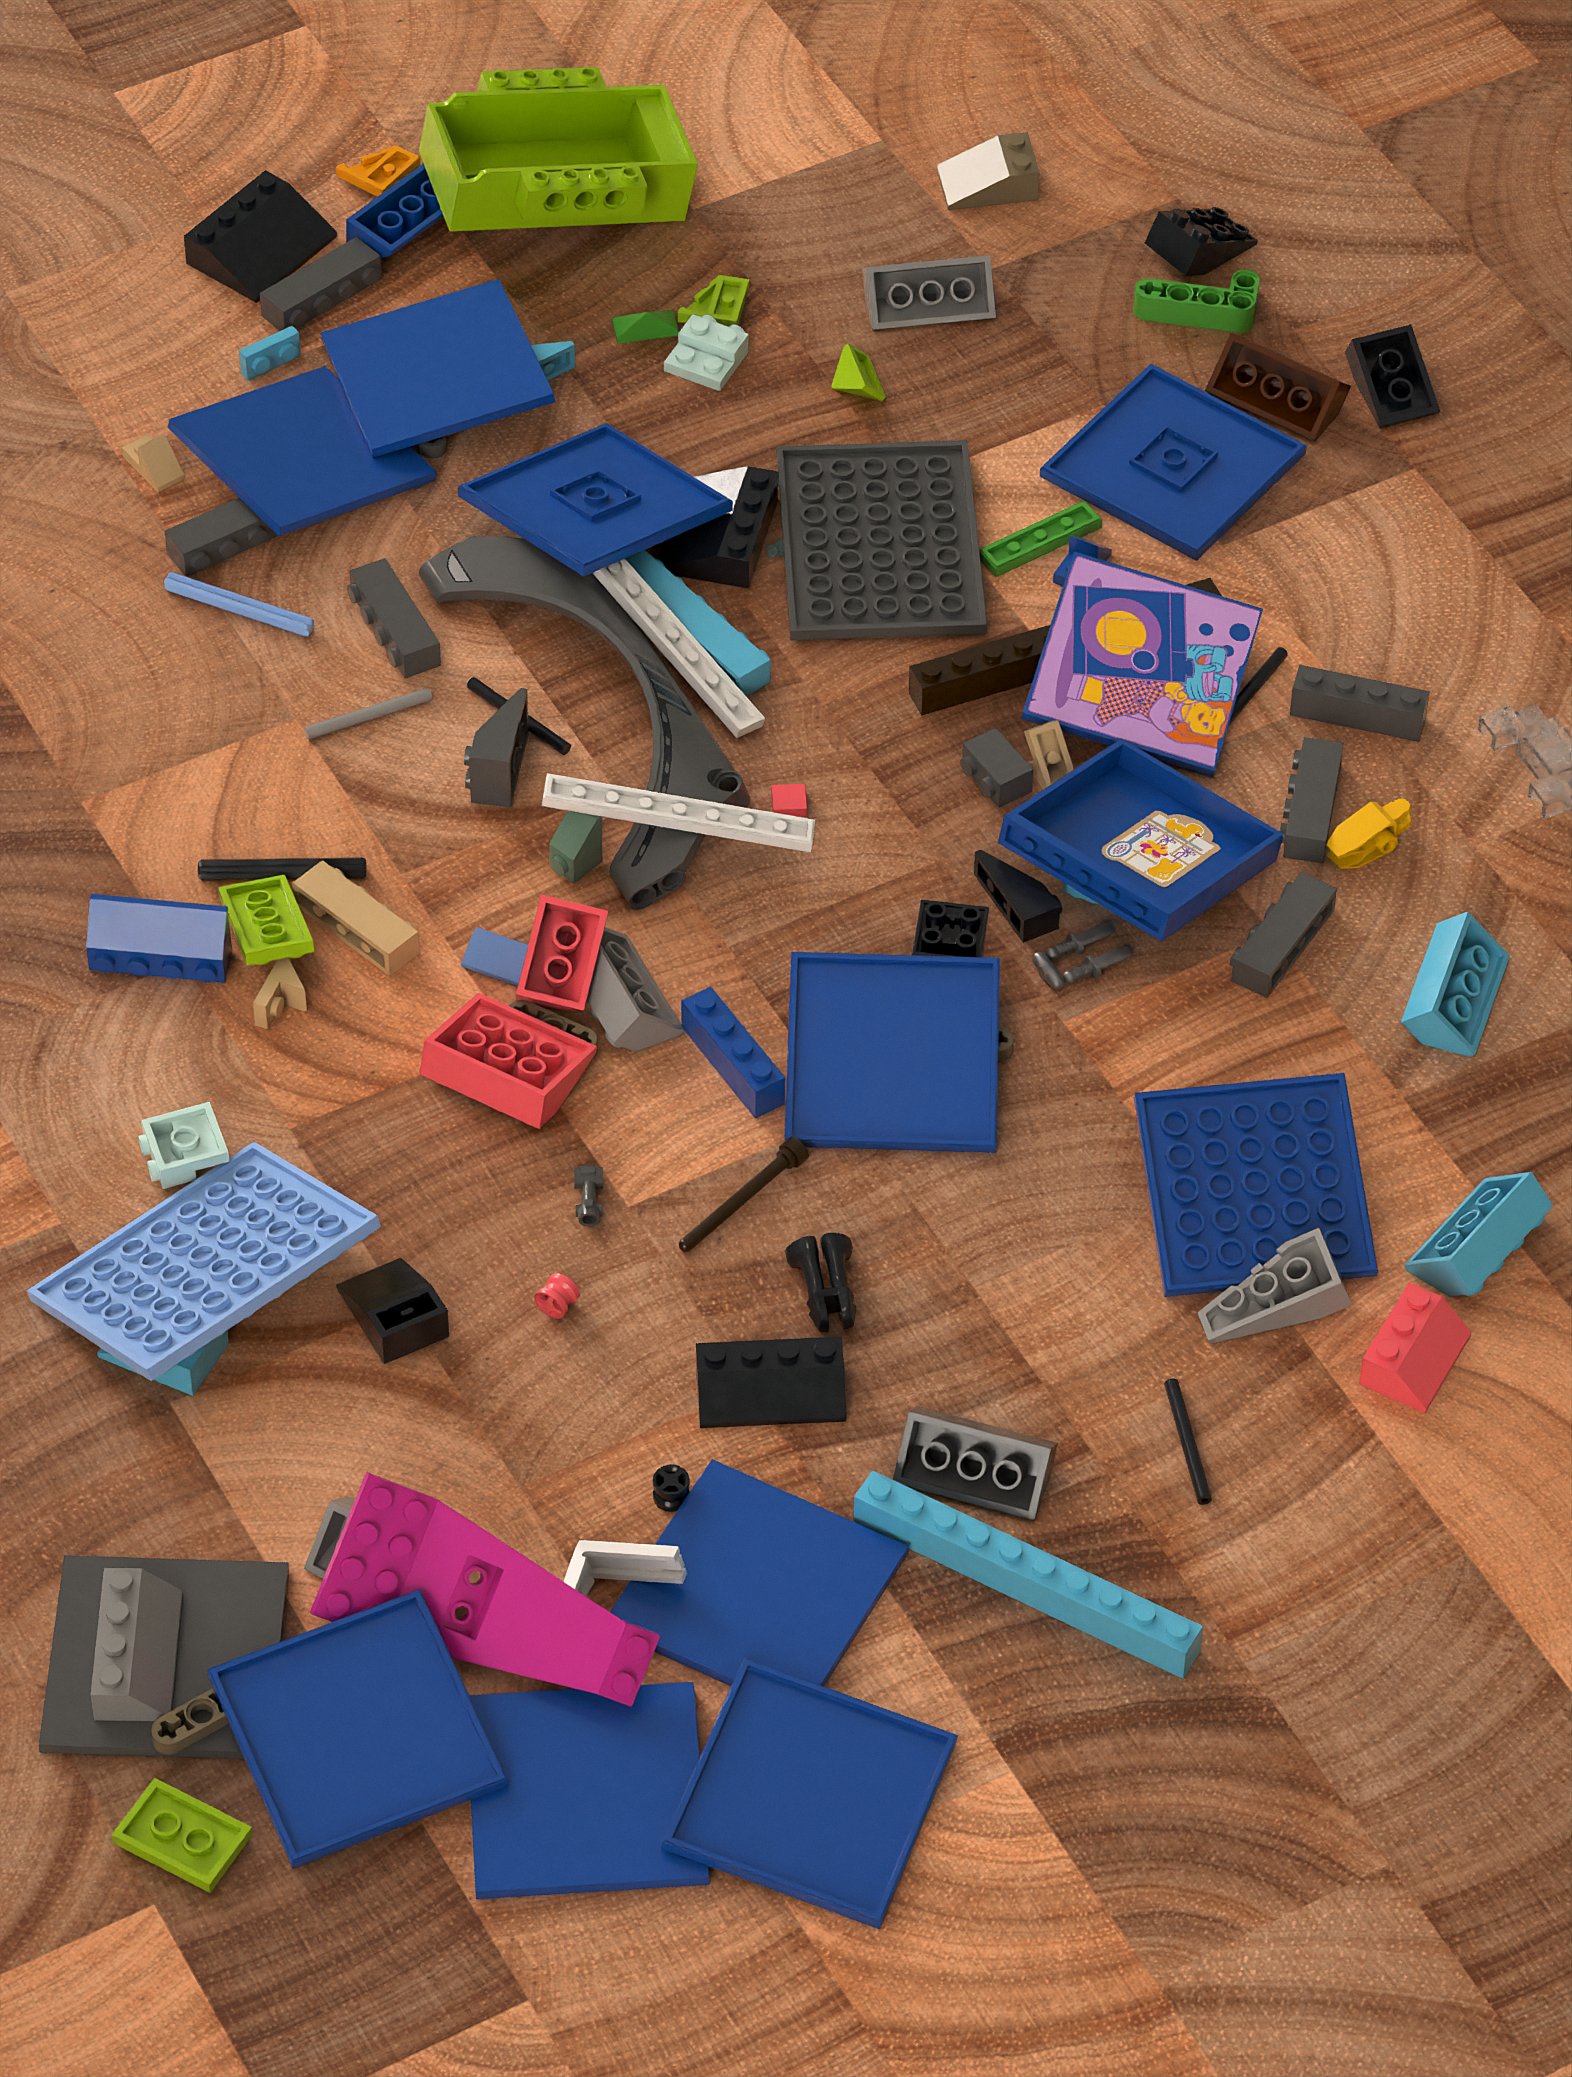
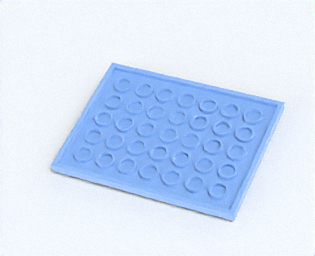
(203, 1260)

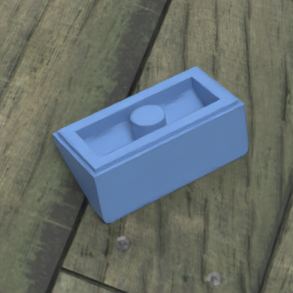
(495, 956)

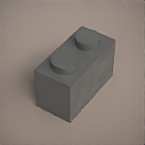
(997, 767)

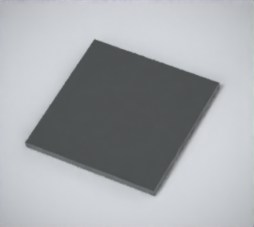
(224, 1615)

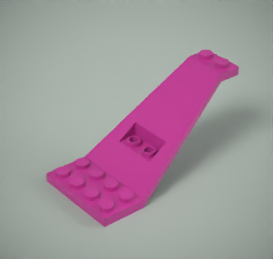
(515, 1613)

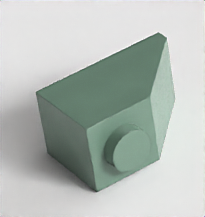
(576, 845)

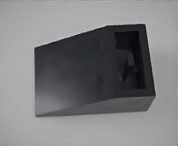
(1198, 239)
(950, 929)
(396, 1309)

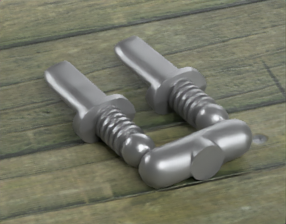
(1075, 944)

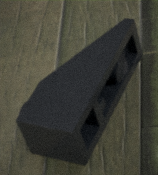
(1019, 897)

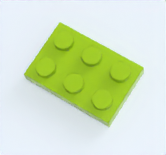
(182, 1835)

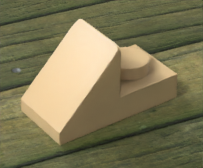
(154, 461)
(1049, 753)
(279, 989)

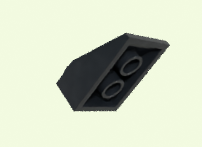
(1392, 376)

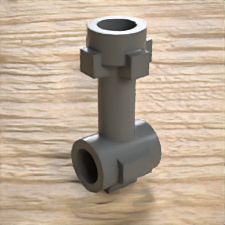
(588, 1179)

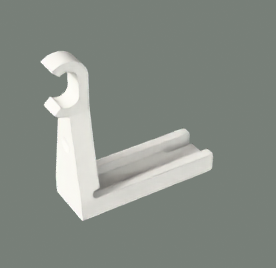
(623, 1562)

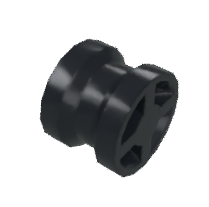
(670, 1478)

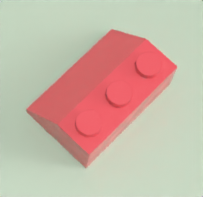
(561, 954)
(1414, 1348)

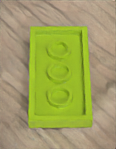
(266, 920)

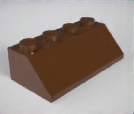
(1277, 387)

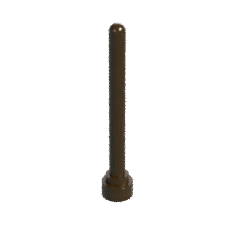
(790, 1154)

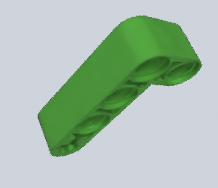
(1200, 304)

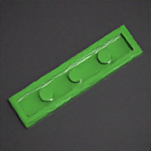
(1039, 538)

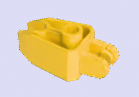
(1369, 834)

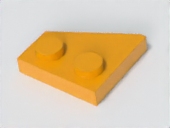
(380, 170)

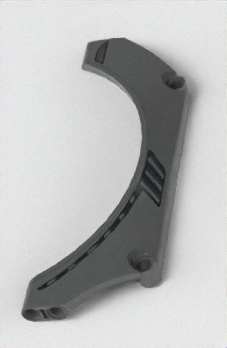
(684, 751)

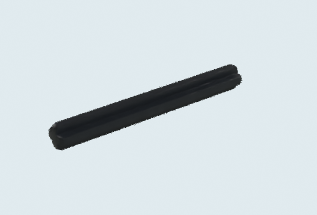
(264, 868)

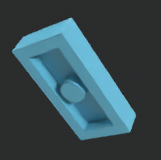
(269, 353)

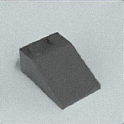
(498, 753)

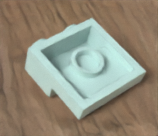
(707, 352)
(182, 1144)

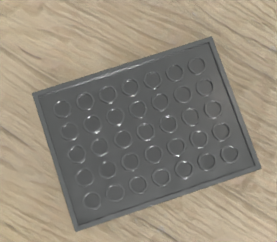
(880, 540)

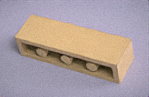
(356, 918)

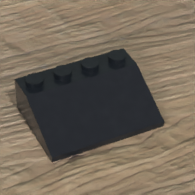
(257, 237)
(731, 544)

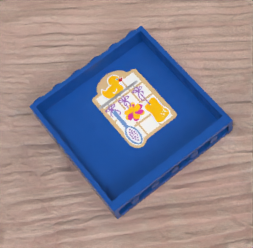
(1140, 839)

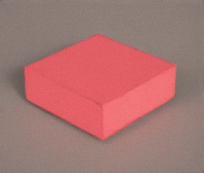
(789, 799)

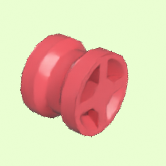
(557, 1296)

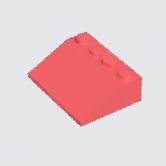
(506, 1059)

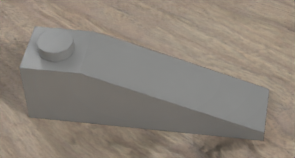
(1285, 1291)

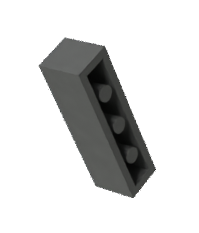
(321, 285)
(215, 536)
(394, 618)
(1359, 703)
(1313, 799)
(1283, 934)

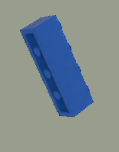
(733, 1052)

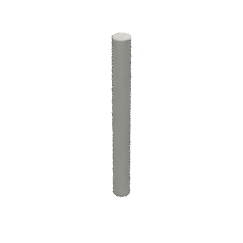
(368, 713)

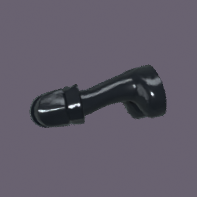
(835, 1249)

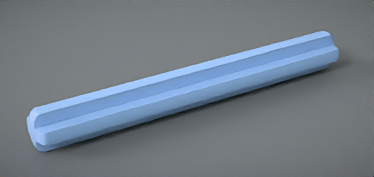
(239, 604)

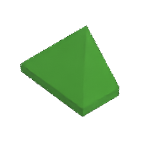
(645, 326)

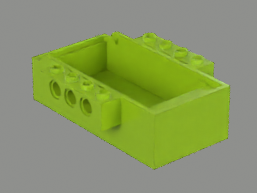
(556, 152)

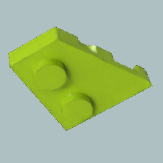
(721, 300)

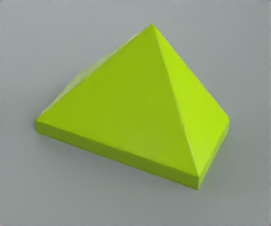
(857, 375)

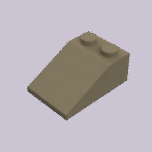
(991, 173)

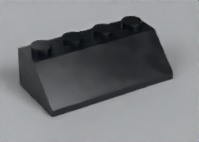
(770, 1382)

